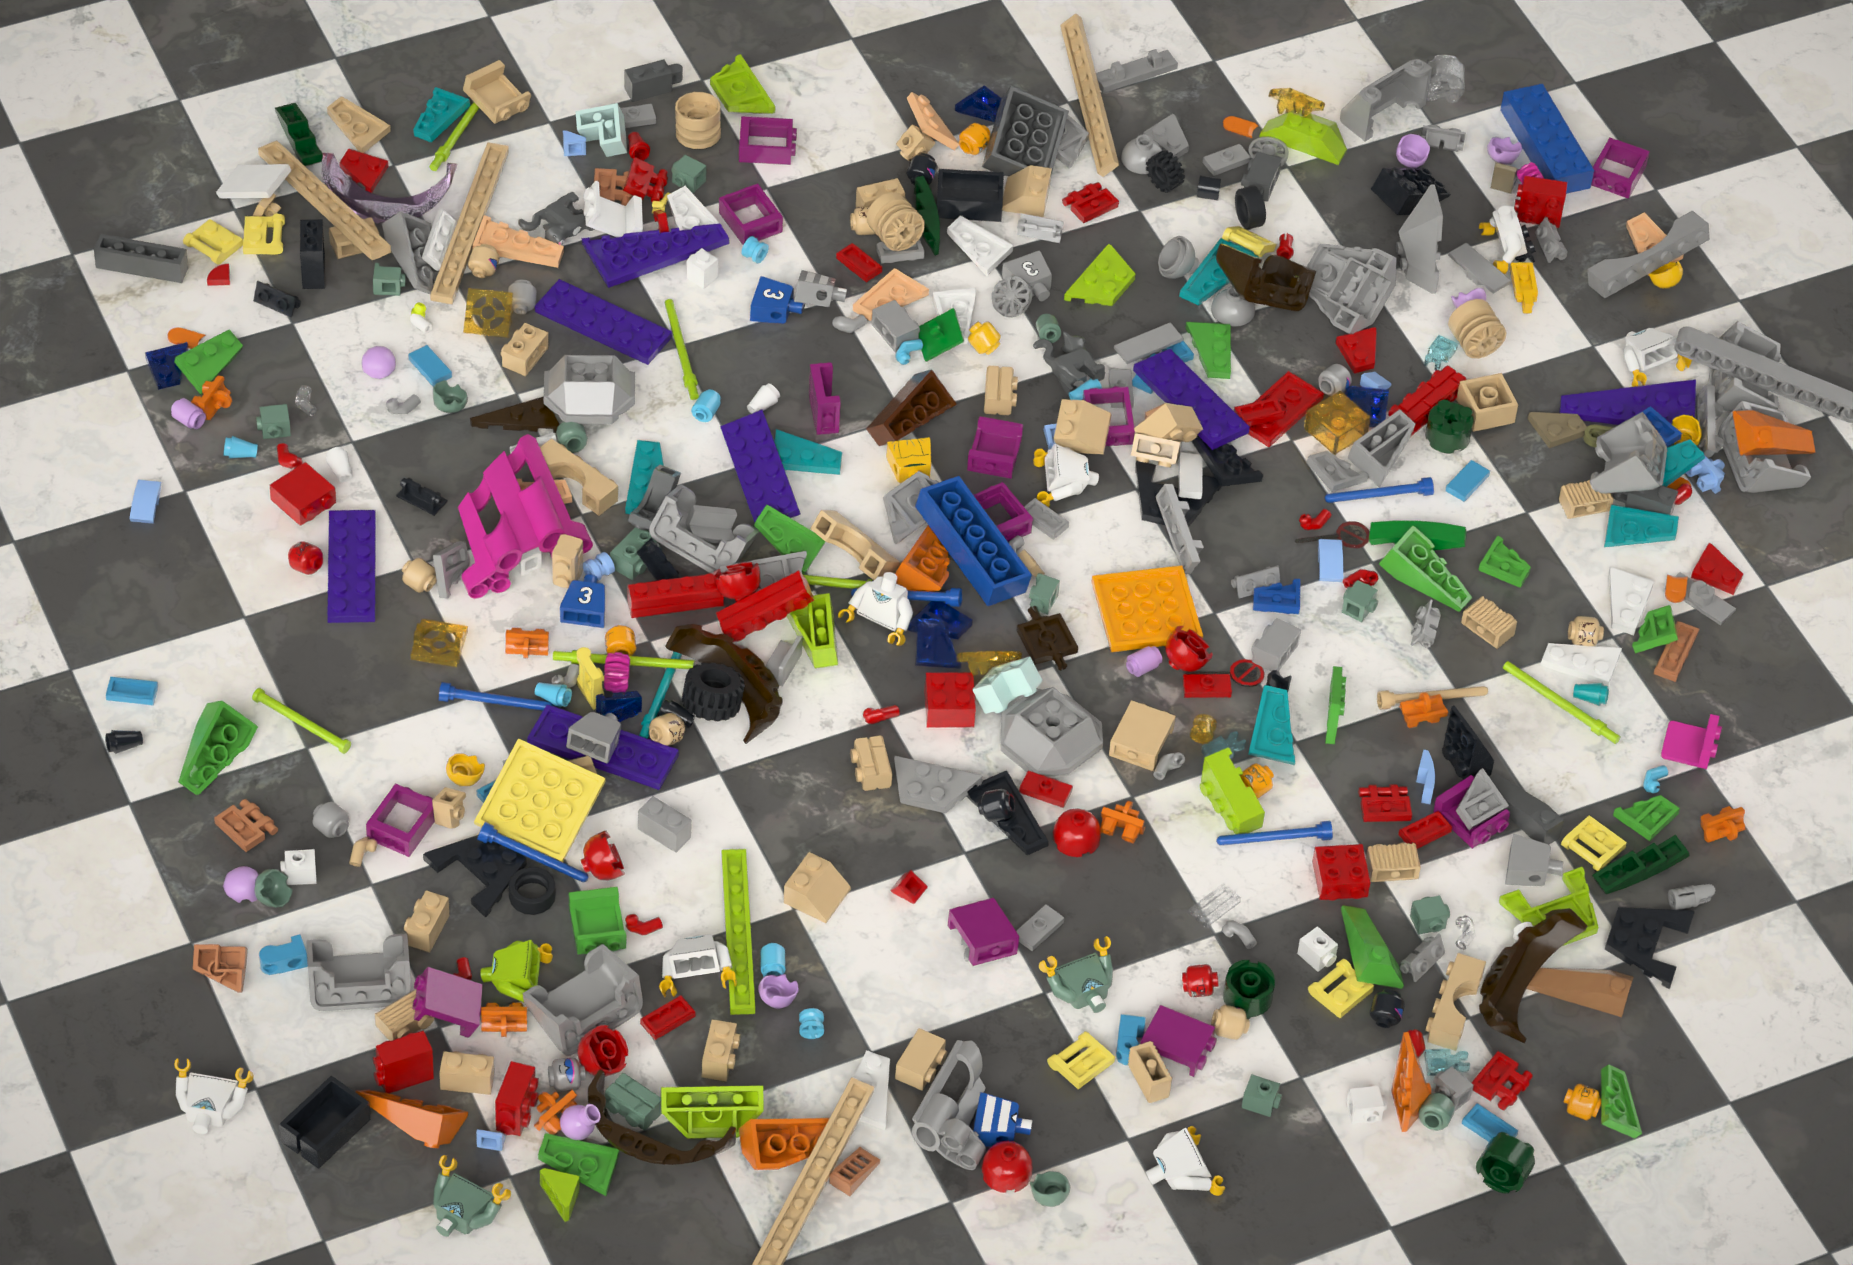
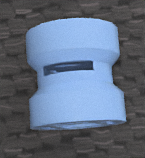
(599, 566)

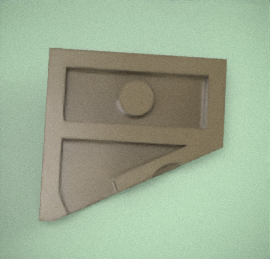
(1557, 427)

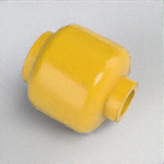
(984, 337)

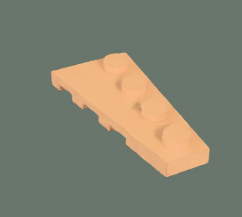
(518, 244)

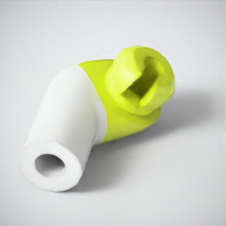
(418, 318)

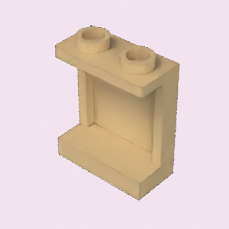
(495, 93)
(1141, 735)

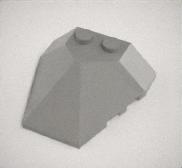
(1420, 242)
(1352, 284)

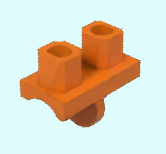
(214, 397)
(527, 642)
(1423, 709)
(1125, 818)
(1725, 824)
(504, 1018)
(549, 1119)

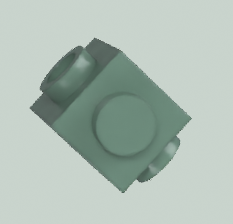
(689, 173)
(274, 421)
(1359, 601)
(1429, 914)
(1261, 1095)

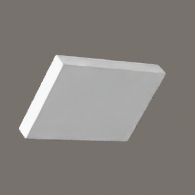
(254, 181)

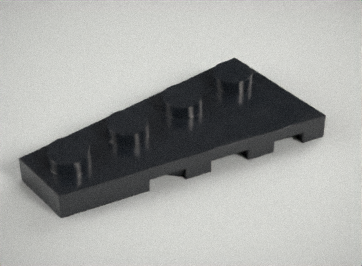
(1227, 465)
(1022, 825)

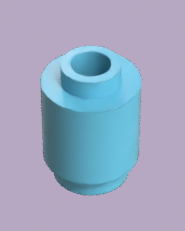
(706, 405)
(772, 959)

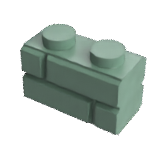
(633, 1102)

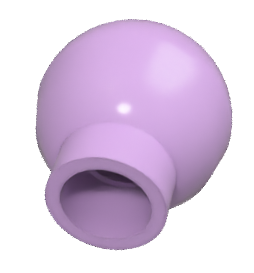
(579, 1121)

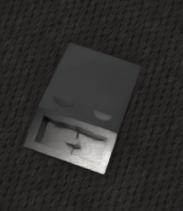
(1404, 188)
(1465, 748)

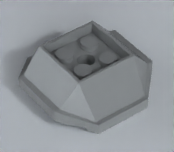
(589, 389)
(1049, 733)

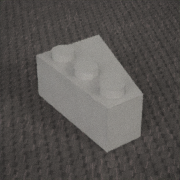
(1381, 446)

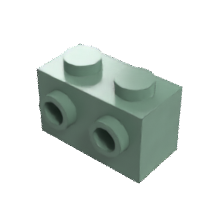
(625, 556)

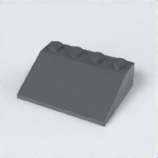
(1024, 133)

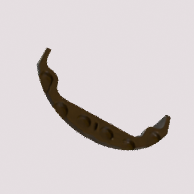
(761, 686)
(1518, 965)
(646, 1148)

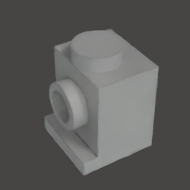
(1454, 1086)

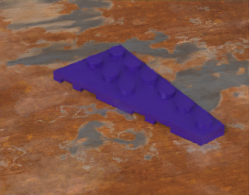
(648, 251)
(1621, 404)

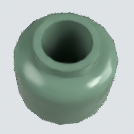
(572, 436)
(1436, 1111)

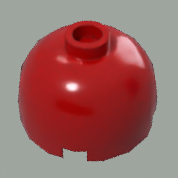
(738, 580)
(1187, 650)
(1077, 832)
(602, 858)
(602, 1051)
(1007, 1167)

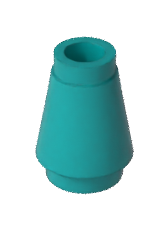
(1592, 692)

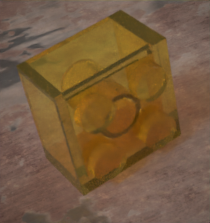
(1337, 422)

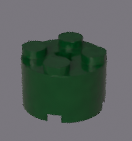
(1449, 427)
(1249, 987)
(1506, 1163)

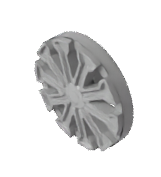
(1267, 148)
(1011, 296)

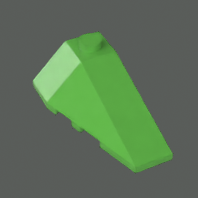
(1419, 567)
(215, 743)
(1368, 950)

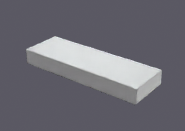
(439, 239)
(1190, 475)

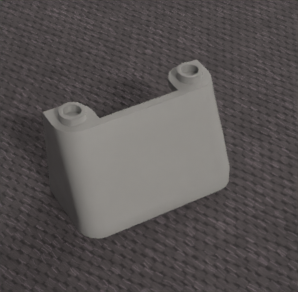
(1402, 86)
(1731, 390)
(1633, 457)
(1760, 472)
(671, 531)
(358, 979)
(598, 996)

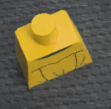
(909, 457)

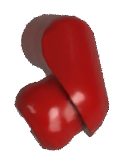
(287, 459)
(1684, 493)
(1309, 523)
(1365, 576)
(874, 716)
(642, 928)
(463, 968)
(1418, 1041)

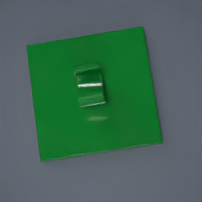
(940, 334)

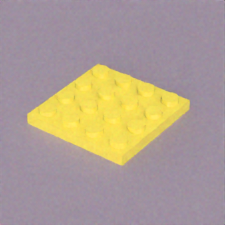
(540, 800)

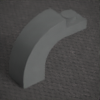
(660, 485)

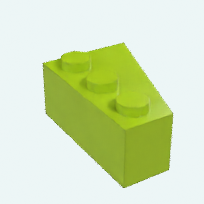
(817, 628)
(1229, 794)

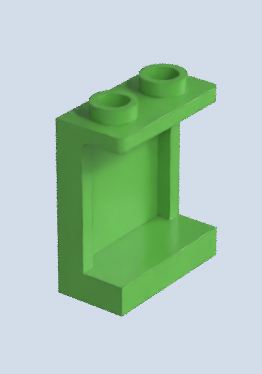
(597, 919)

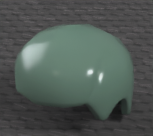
(449, 398)
(272, 888)
(1050, 1188)

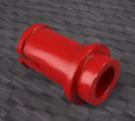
(1285, 246)

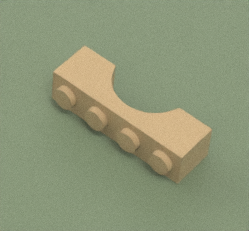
(597, 491)
(839, 531)
(1463, 980)

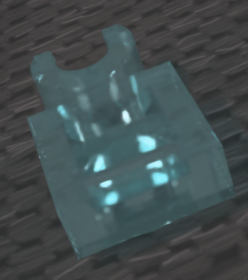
(1440, 350)
(1220, 743)
(1441, 1060)

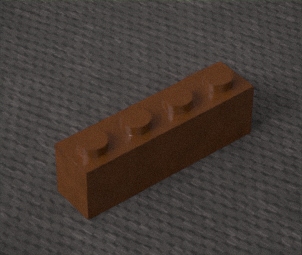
(912, 406)

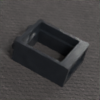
(312, 254)

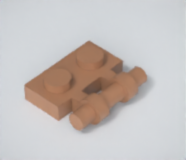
(608, 181)
(241, 829)

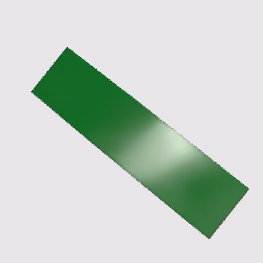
(1440, 534)

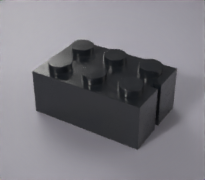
(970, 194)
(324, 1121)

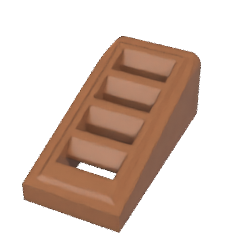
(847, 1185)

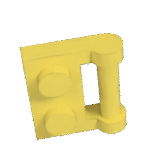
(256, 234)
(215, 236)
(1249, 240)
(589, 677)
(1596, 837)
(1346, 994)
(1085, 1065)

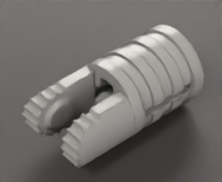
(1690, 896)

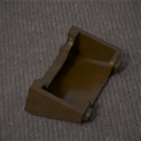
(1278, 283)

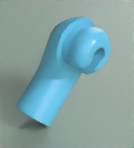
(902, 354)
(1650, 781)

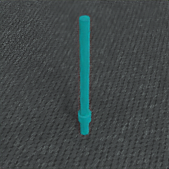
(659, 697)

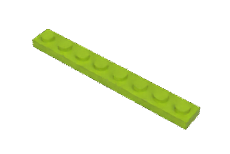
(738, 930)

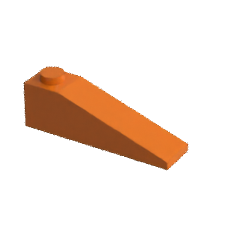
(1770, 436)
(924, 565)
(1409, 1084)
(425, 1123)
(779, 1142)

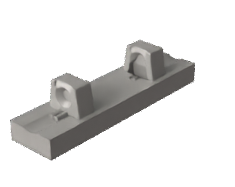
(1136, 70)
(1706, 413)
(1173, 515)

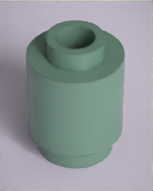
(1048, 328)

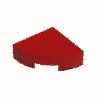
(661, 217)
(219, 276)

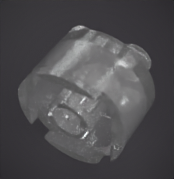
(1446, 79)

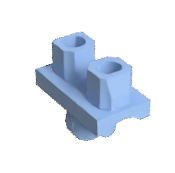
(1709, 474)

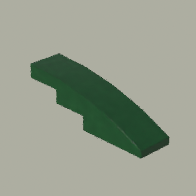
(299, 134)
(928, 210)
(1641, 865)

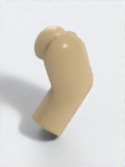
(361, 847)

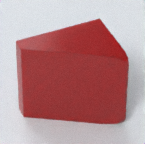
(909, 887)

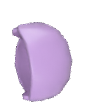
(1503, 150)
(1412, 151)
(1477, 293)
(378, 362)
(240, 884)
(777, 991)

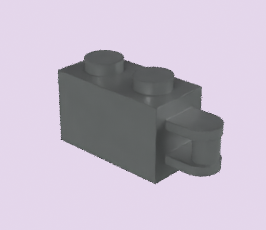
(651, 79)
(1262, 173)
(1659, 500)

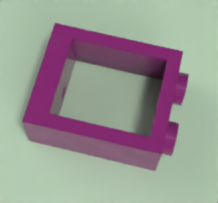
(767, 128)
(1625, 155)
(760, 228)
(1116, 434)
(1022, 520)
(392, 837)

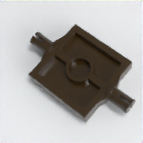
(1047, 638)

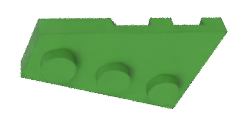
(1213, 346)
(208, 359)
(789, 535)
(1336, 703)
(1617, 1103)
(589, 1161)

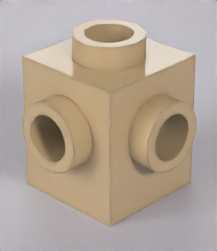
(914, 142)

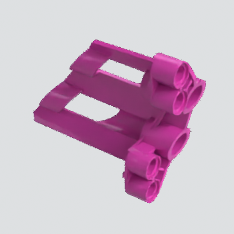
(526, 522)

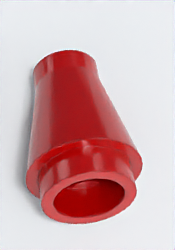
(638, 147)

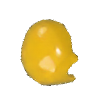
(1667, 275)
(1689, 428)
(464, 769)

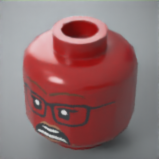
(305, 558)
(1199, 980)

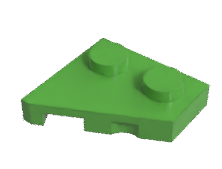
(1505, 564)
(1657, 629)
(1648, 816)

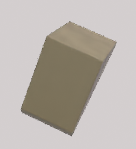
(1504, 177)

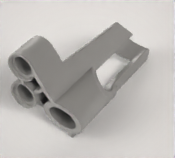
(942, 1122)

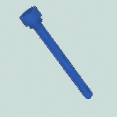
(1424, 486)
(951, 597)
(450, 692)
(1321, 831)
(489, 834)

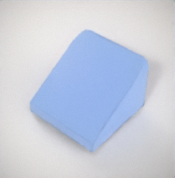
(573, 144)
(1374, 380)
(490, 1140)

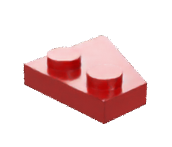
(363, 168)
(1359, 349)
(1717, 570)

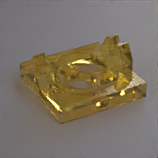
(1295, 100)
(500, 331)
(450, 659)
(987, 659)

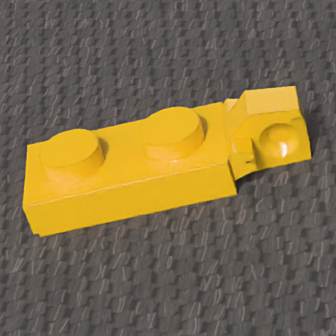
(1524, 285)

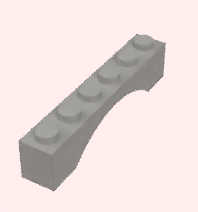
(1615, 274)

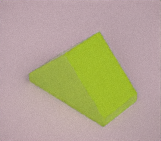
(561, 1190)

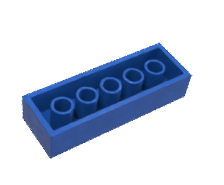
(1546, 137)
(973, 541)

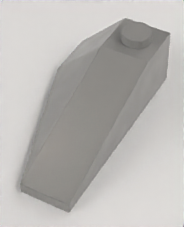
(408, 240)

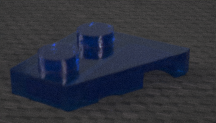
(980, 104)
(163, 367)
(1371, 401)
(954, 621)
(934, 645)
(621, 704)

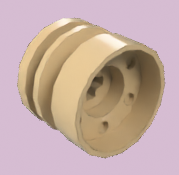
(698, 120)
(895, 221)
(1477, 328)

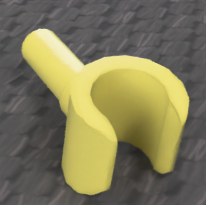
(660, 205)

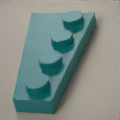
(1208, 276)
(646, 459)

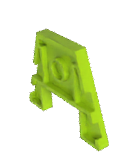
(1577, 901)

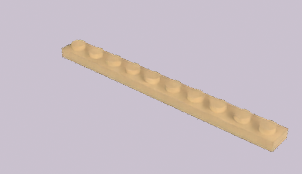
(1089, 95)
(327, 202)
(469, 223)
(815, 1174)

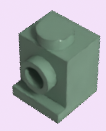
(388, 280)
(1044, 593)

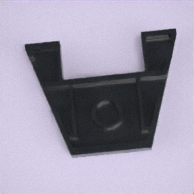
(1148, 490)
(488, 862)
(1637, 934)

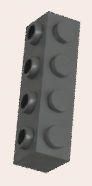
(141, 258)

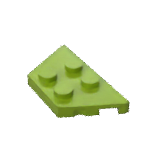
(740, 89)
(1103, 279)

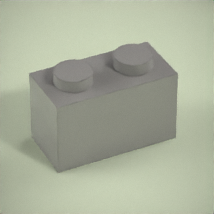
(894, 324)
(1275, 645)
(664, 824)

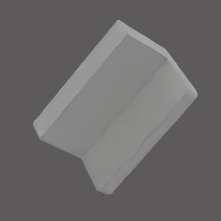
(711, 523)
(785, 659)

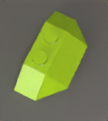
(1308, 135)
(711, 1110)

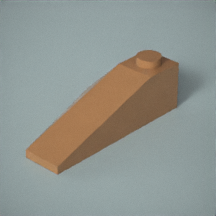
(1586, 987)

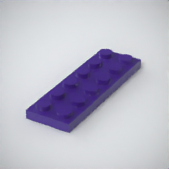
(603, 322)
(1181, 386)
(759, 465)
(351, 566)
(632, 759)

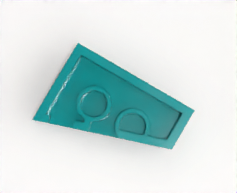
(439, 114)
(807, 456)
(1681, 459)
(1638, 526)
(1272, 728)

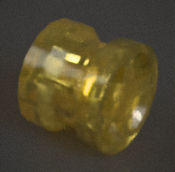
(1203, 728)

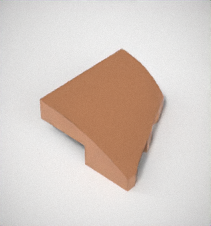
(221, 964)

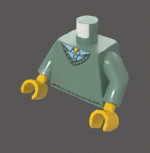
(1082, 980)
(462, 1203)

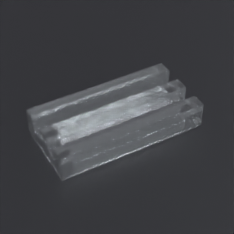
(1233, 897)

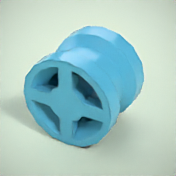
(755, 249)
(811, 1023)

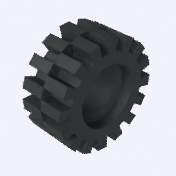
(1165, 171)

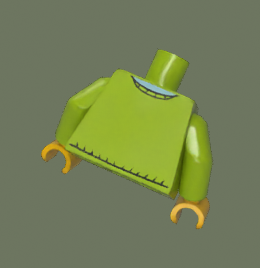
(517, 967)

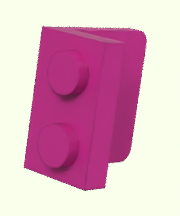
(1691, 743)

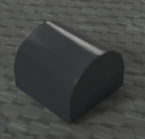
(1208, 187)

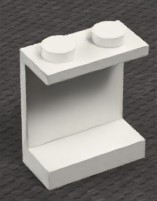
(612, 216)

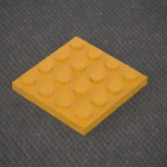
(1144, 606)

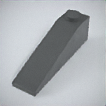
(1529, 813)

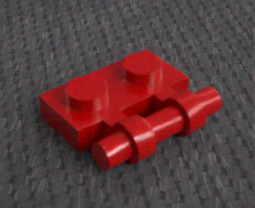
(640, 176)
(1094, 204)
(1385, 809)
(1494, 1077)

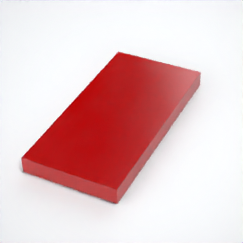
(1294, 398)

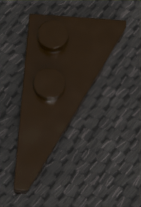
(519, 417)

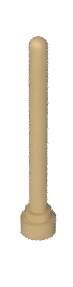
(1388, 699)

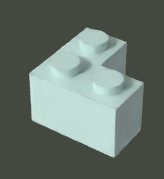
(606, 125)
(1006, 683)

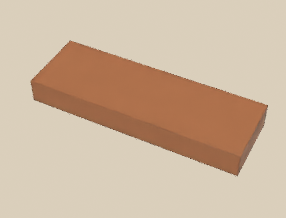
(1676, 652)

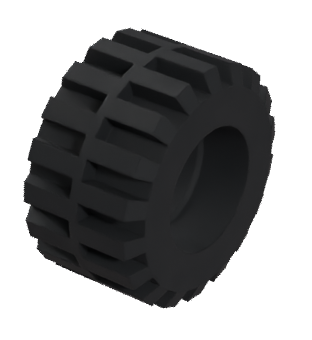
(713, 691)

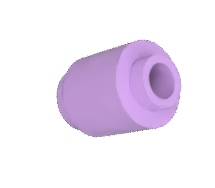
(188, 413)
(1143, 661)

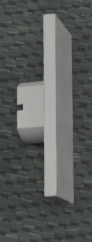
(1479, 268)
(1148, 343)
(1705, 601)

